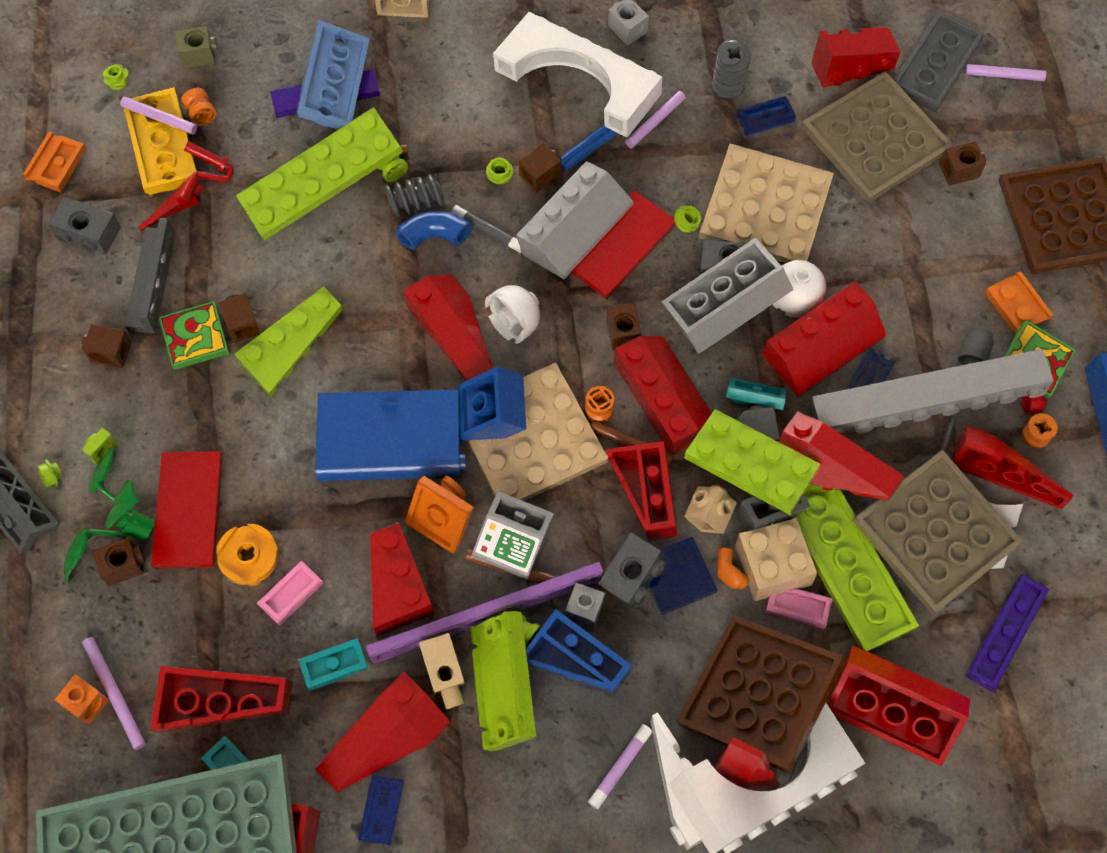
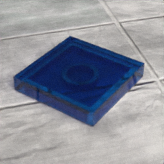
(683, 578)

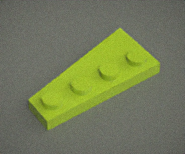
(278, 348)

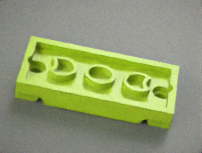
(502, 681)

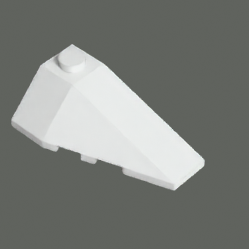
(670, 768)

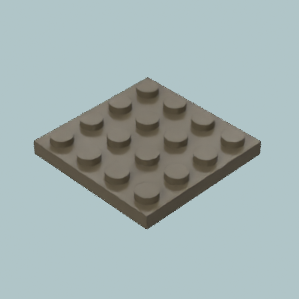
(876, 136)
(937, 532)

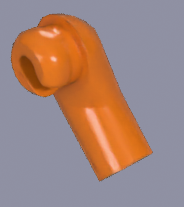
(729, 573)

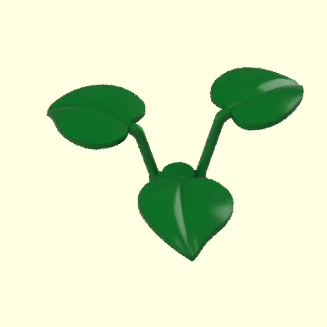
(128, 519)

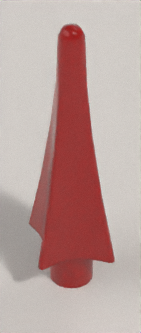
(171, 207)

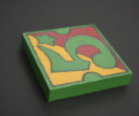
(194, 335)
(1057, 353)

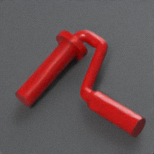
(211, 158)

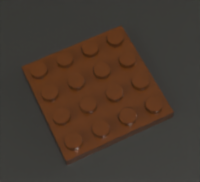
(1060, 213)
(762, 691)

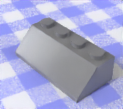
(574, 220)
(728, 295)

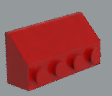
(825, 339)
(662, 390)
(898, 705)

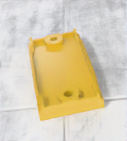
(159, 145)

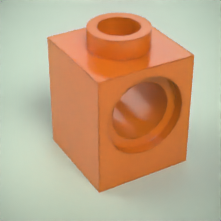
(81, 699)

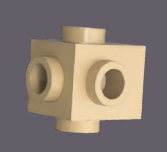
(710, 509)

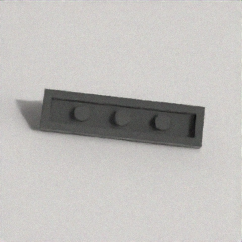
(150, 278)
(15, 515)

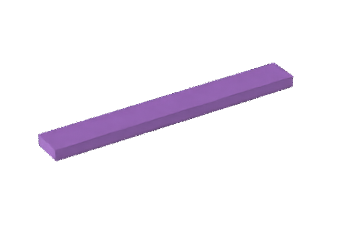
(464, 620)

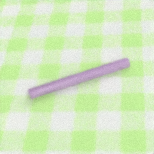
(113, 693)

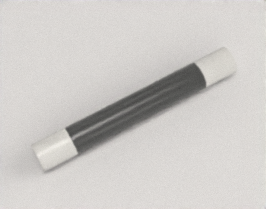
(487, 228)

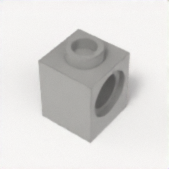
(627, 21)
(584, 606)

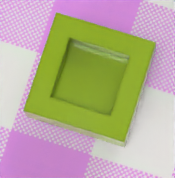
(98, 445)

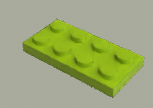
(752, 461)

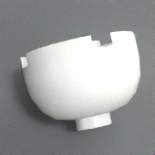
(808, 288)
(514, 312)

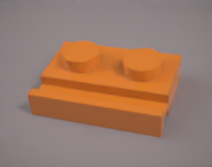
(54, 161)
(1018, 302)

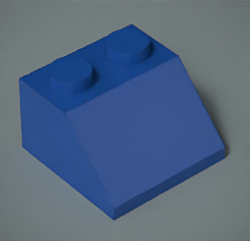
(492, 405)

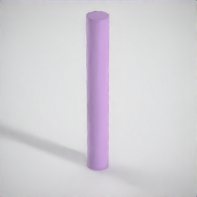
(1005, 72)
(158, 115)
(655, 119)

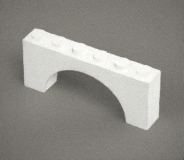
(542, 43)
(727, 812)

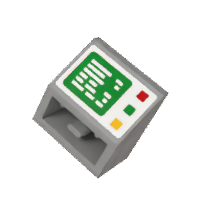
(512, 535)

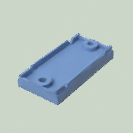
(332, 76)

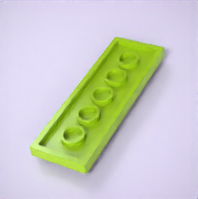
(319, 173)
(853, 571)

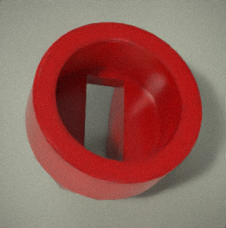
(1033, 405)

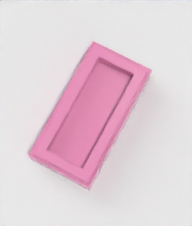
(290, 593)
(800, 607)

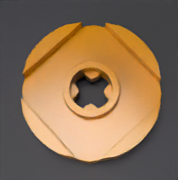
(250, 571)

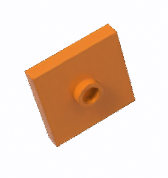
(438, 514)

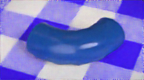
(433, 225)

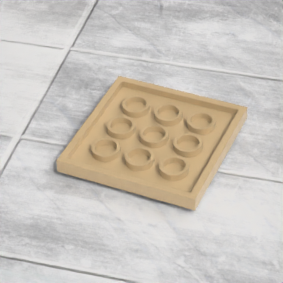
(768, 201)
(552, 447)

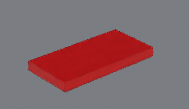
(624, 246)
(187, 510)

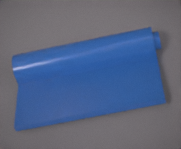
(388, 435)

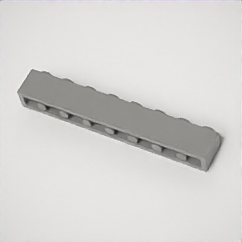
(934, 393)

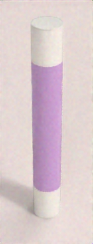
(620, 766)

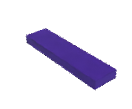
(287, 99)
(1006, 633)

